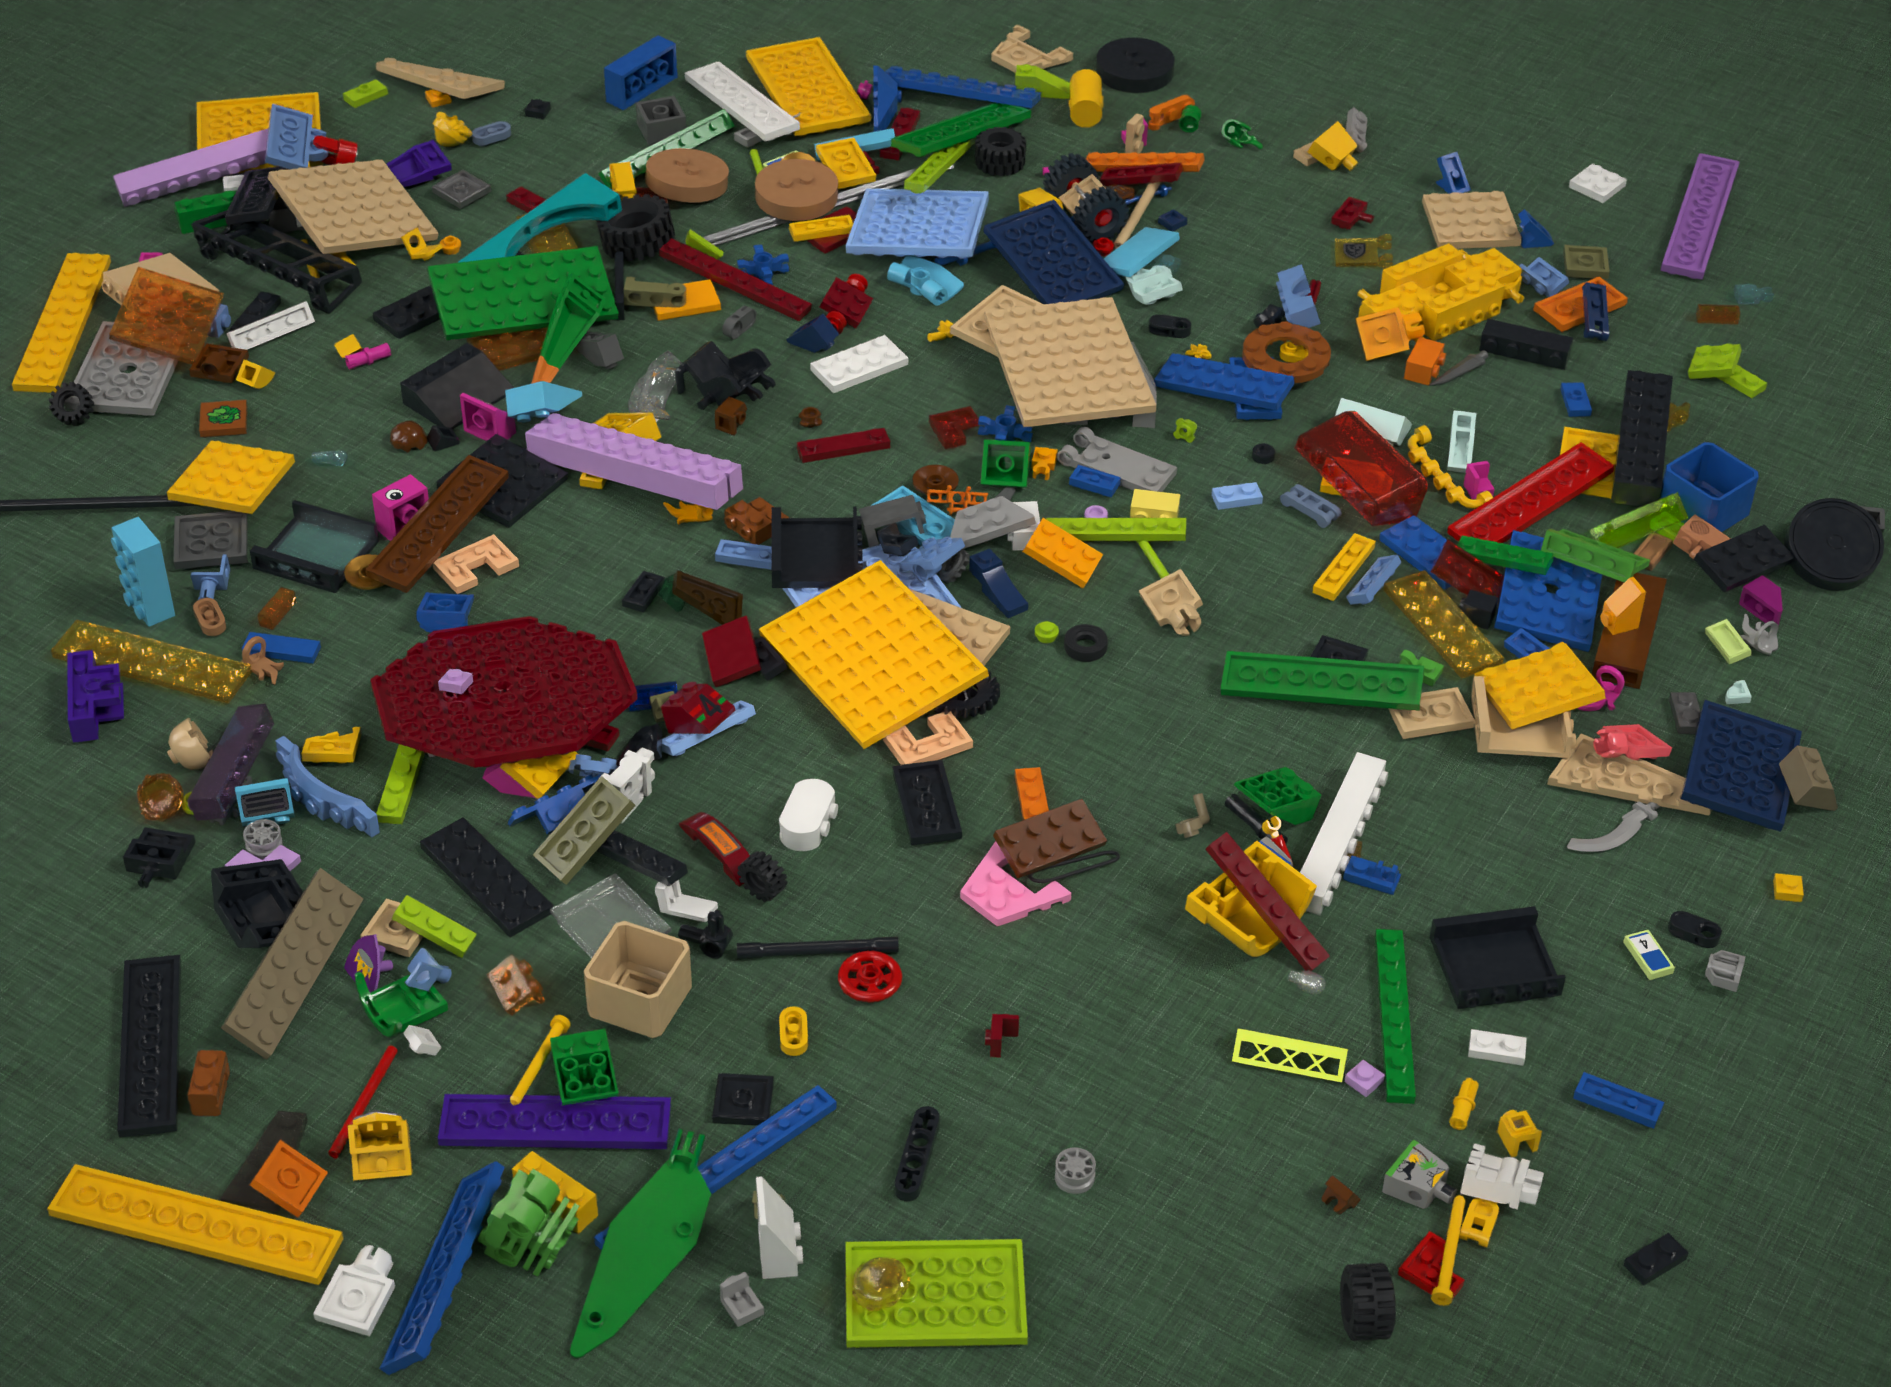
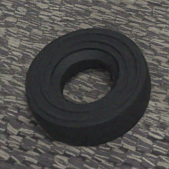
(1089, 632)

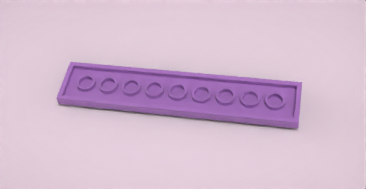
(1700, 216)

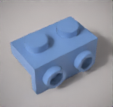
(1543, 277)

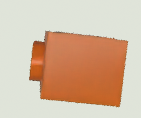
(1425, 361)

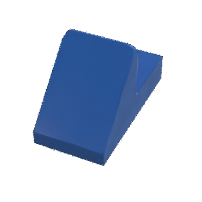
(1453, 174)
(1534, 233)

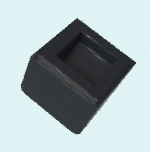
(442, 438)

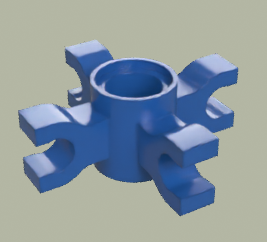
(764, 264)
(1004, 427)

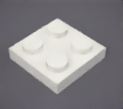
(1597, 183)

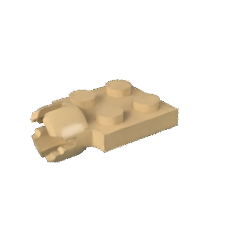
(1173, 602)

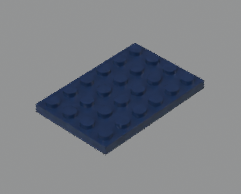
(1052, 255)
(1738, 766)

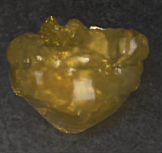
(880, 1283)

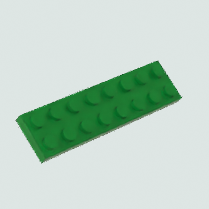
(959, 128)
(1322, 680)

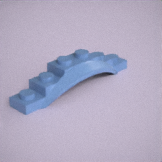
(319, 797)

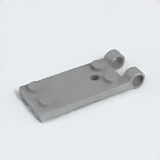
(1134, 468)

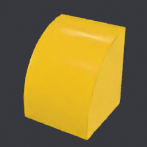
(254, 375)

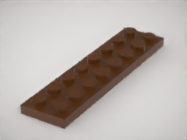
(437, 524)

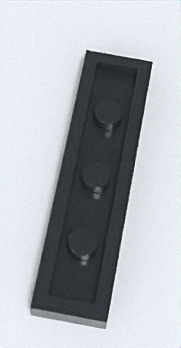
(619, 285)

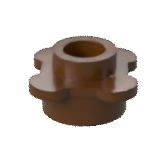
(810, 417)

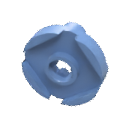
(587, 766)

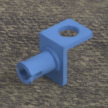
(210, 581)
(426, 971)

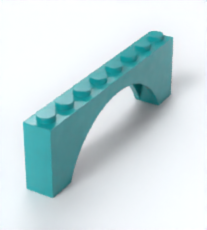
(578, 201)

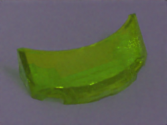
(1640, 522)

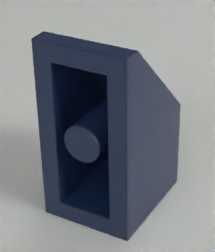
(814, 335)

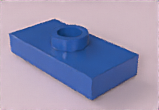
(1576, 399)

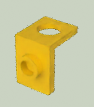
(422, 250)

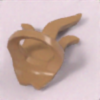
(259, 663)

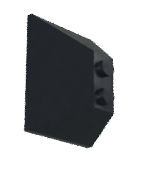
(254, 900)

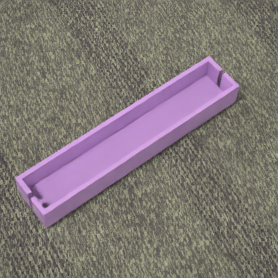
(635, 461)

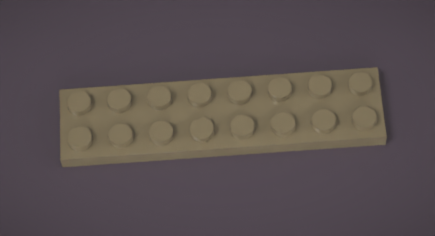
(292, 964)

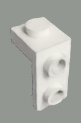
(675, 903)

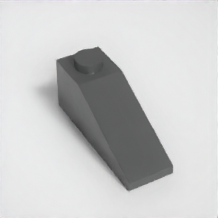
(600, 349)

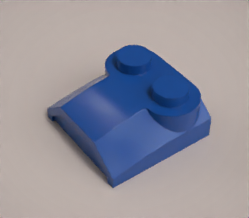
(444, 611)

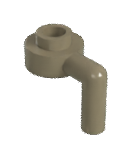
(1190, 826)

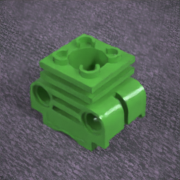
(526, 1222)

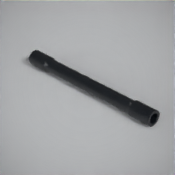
(758, 950)

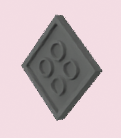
(205, 537)

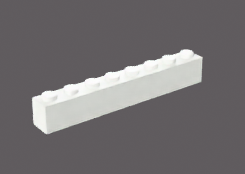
(1342, 827)

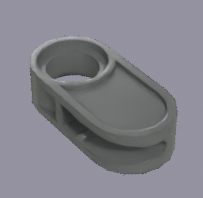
(739, 322)

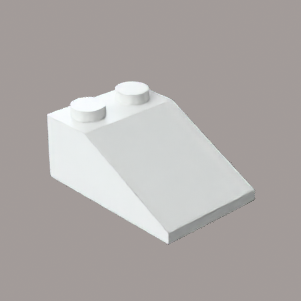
(777, 1234)

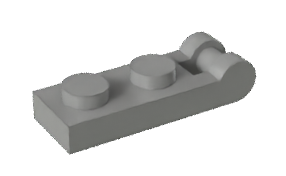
(1356, 128)

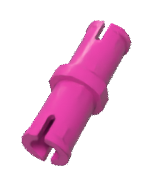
(367, 356)

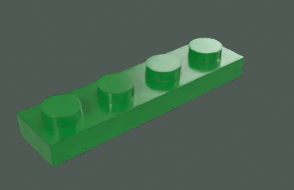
(1507, 555)

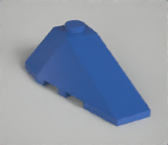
(884, 98)

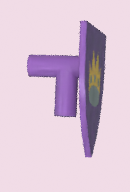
(367, 958)

